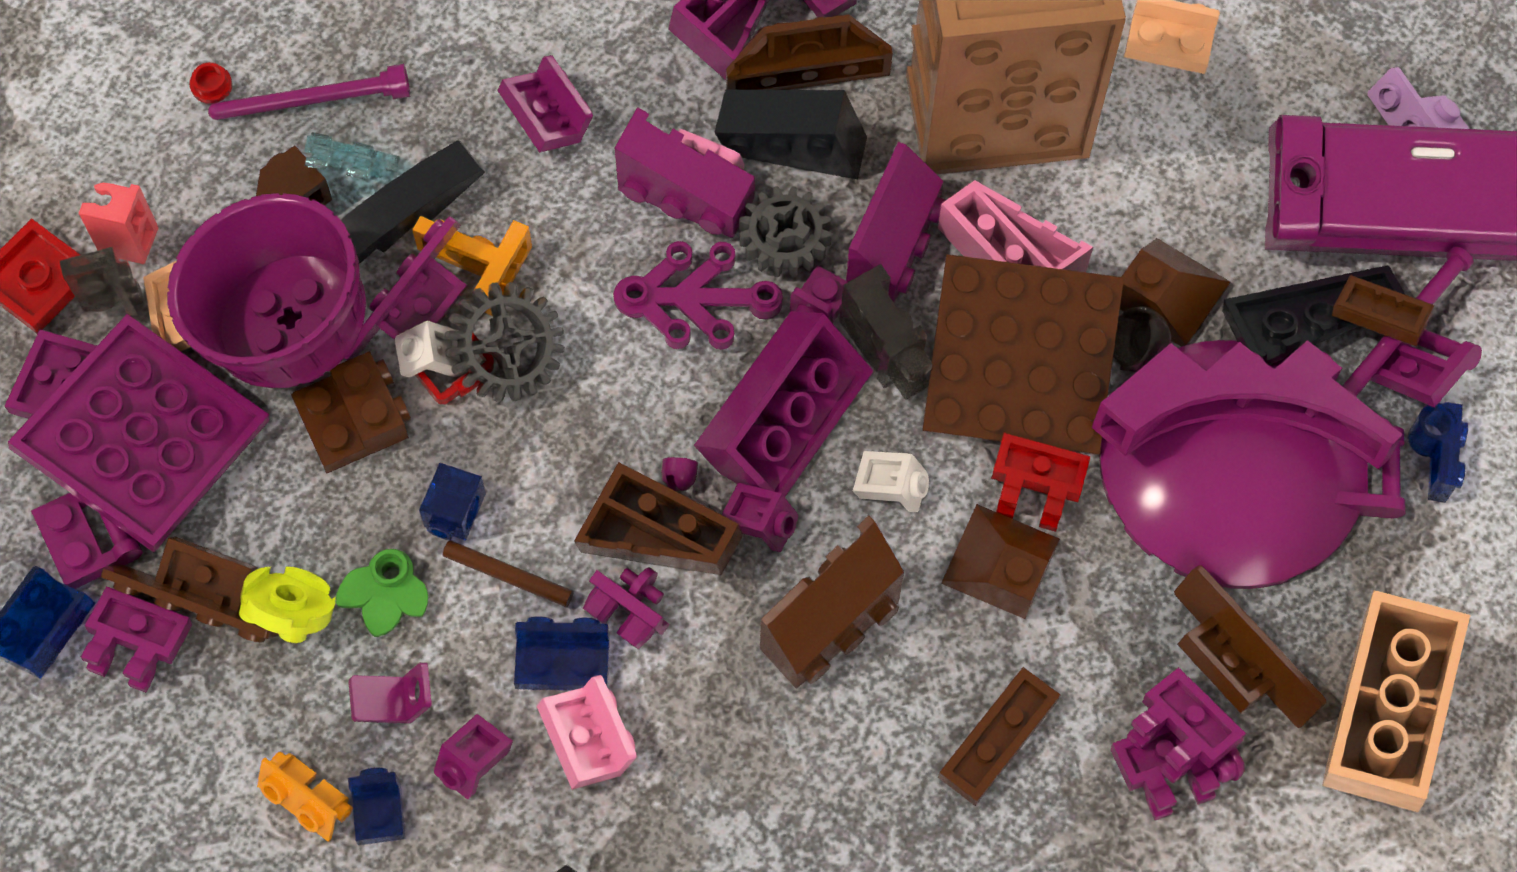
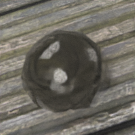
(1140, 337)

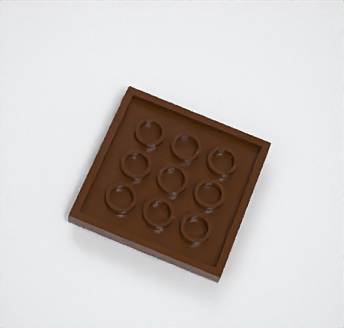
(1022, 352)

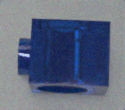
(452, 502)

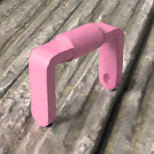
(702, 145)

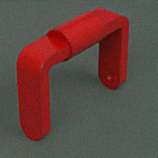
(457, 388)

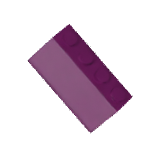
(785, 404)

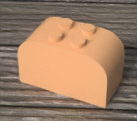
(1396, 701)

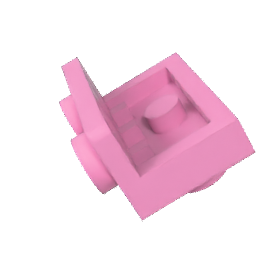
(588, 733)

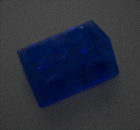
(560, 653)

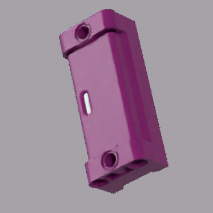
(1391, 189)

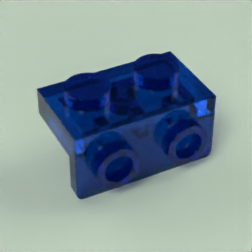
(40, 621)

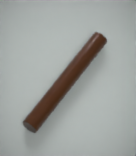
(508, 573)

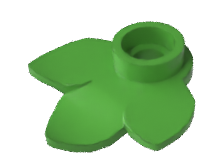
(382, 598)

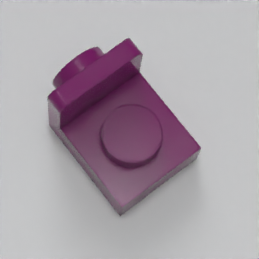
(819, 294)
(762, 514)
(470, 755)

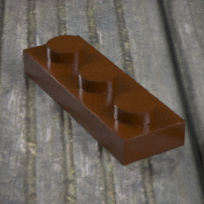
(999, 736)

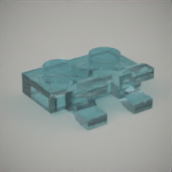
(364, 158)

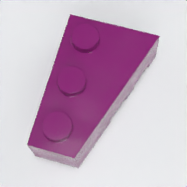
(716, 28)
(680, 179)

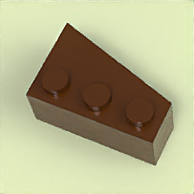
(656, 526)

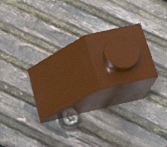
(289, 175)

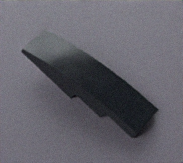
(417, 192)

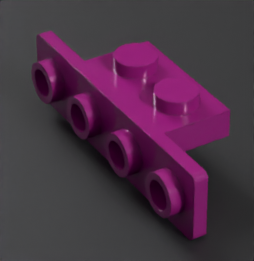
(420, 295)

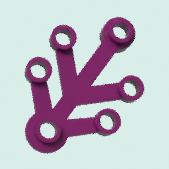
(691, 296)

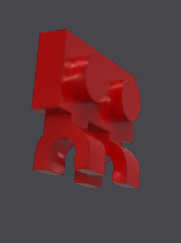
(1040, 469)

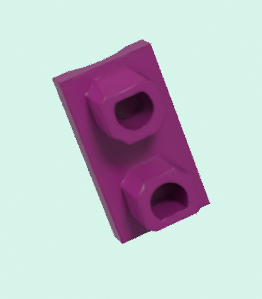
(608, 596)

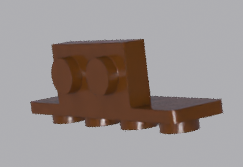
(195, 581)
(1239, 654)

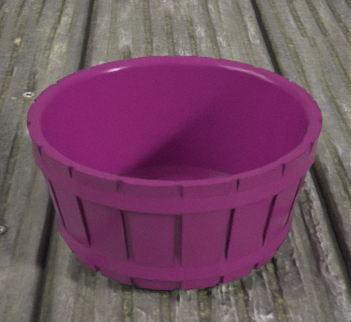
(253, 267)

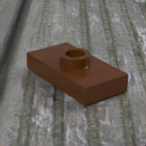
(1383, 310)

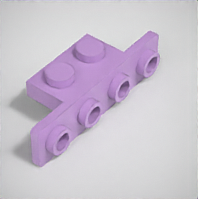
(1404, 107)

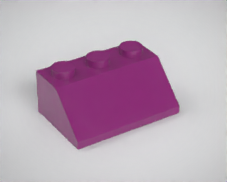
(897, 221)

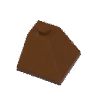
(1173, 287)
(1000, 561)

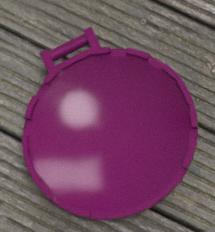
(1243, 494)

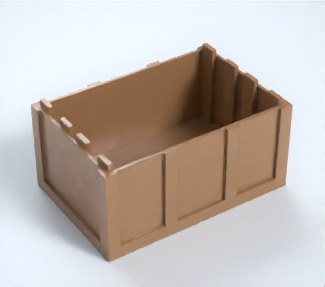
(1010, 80)

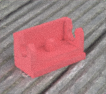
(122, 223)

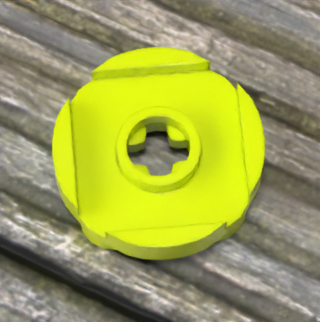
(267, 602)

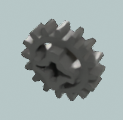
(790, 247)

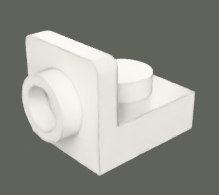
(424, 349)
(892, 478)

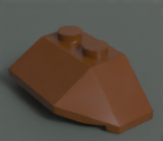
(809, 55)

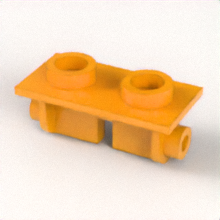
(286, 783)

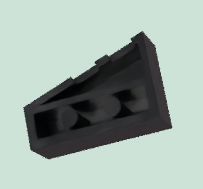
(794, 129)

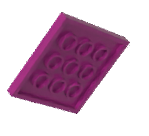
(139, 432)

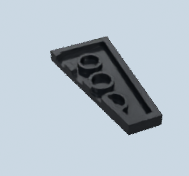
(1286, 317)

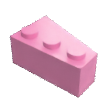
(996, 229)

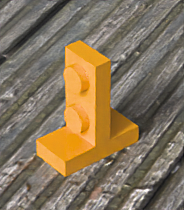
(480, 255)

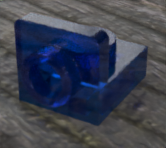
(377, 806)

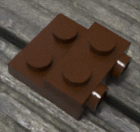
(352, 412)

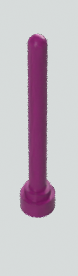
(391, 83)

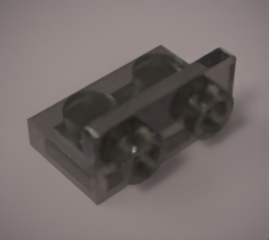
(102, 281)

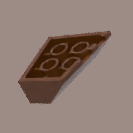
(835, 609)

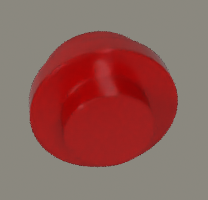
(210, 83)

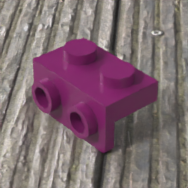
(547, 106)

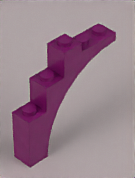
(1240, 384)

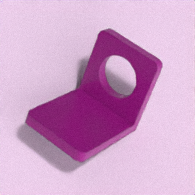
(390, 697)

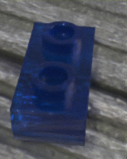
(1444, 449)

